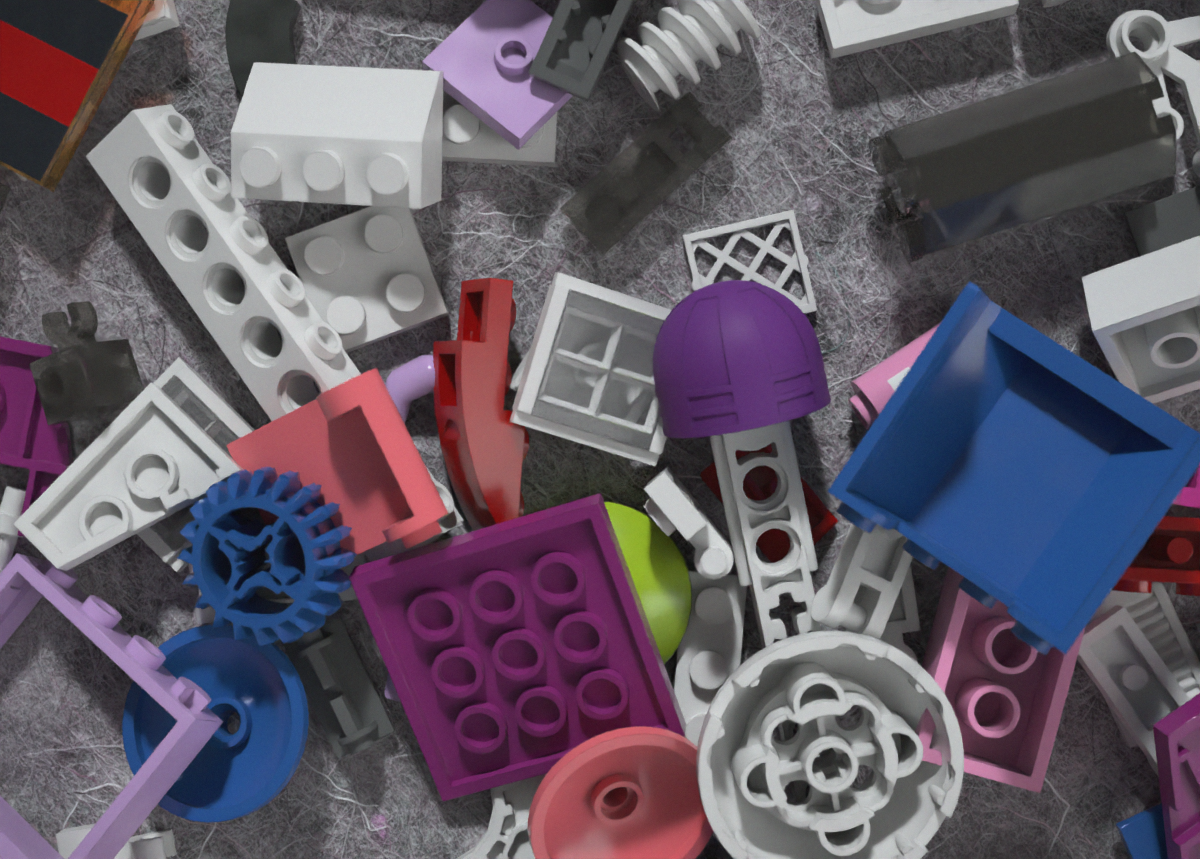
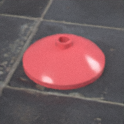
(646, 816)

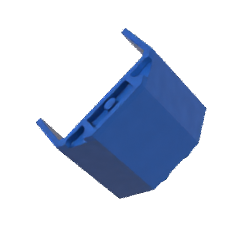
(1017, 470)

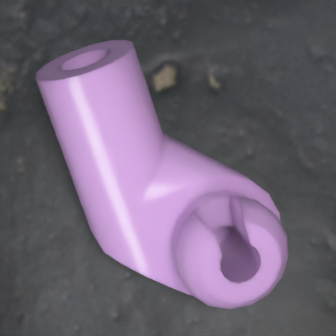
(411, 382)

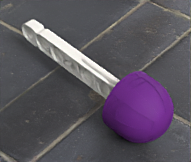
(737, 369)

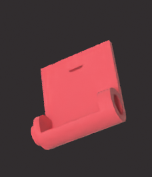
(360, 456)

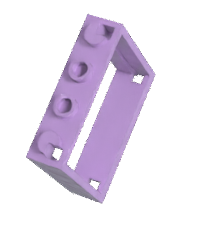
(21, 588)

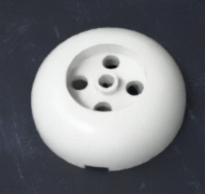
(810, 682)

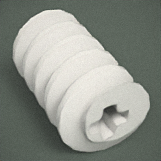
(682, 43)

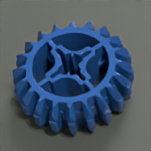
(231, 558)

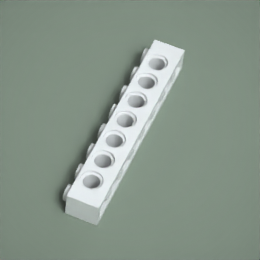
(209, 270)

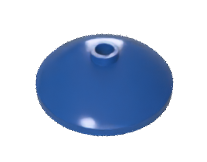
(231, 771)

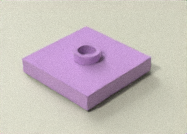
(489, 68)

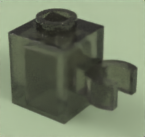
(85, 375)

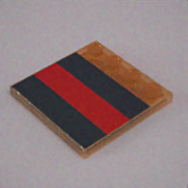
(55, 75)

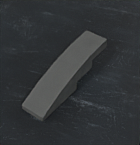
(580, 44)

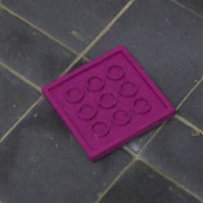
(516, 645)

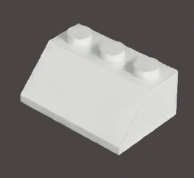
(339, 135)
(1150, 320)

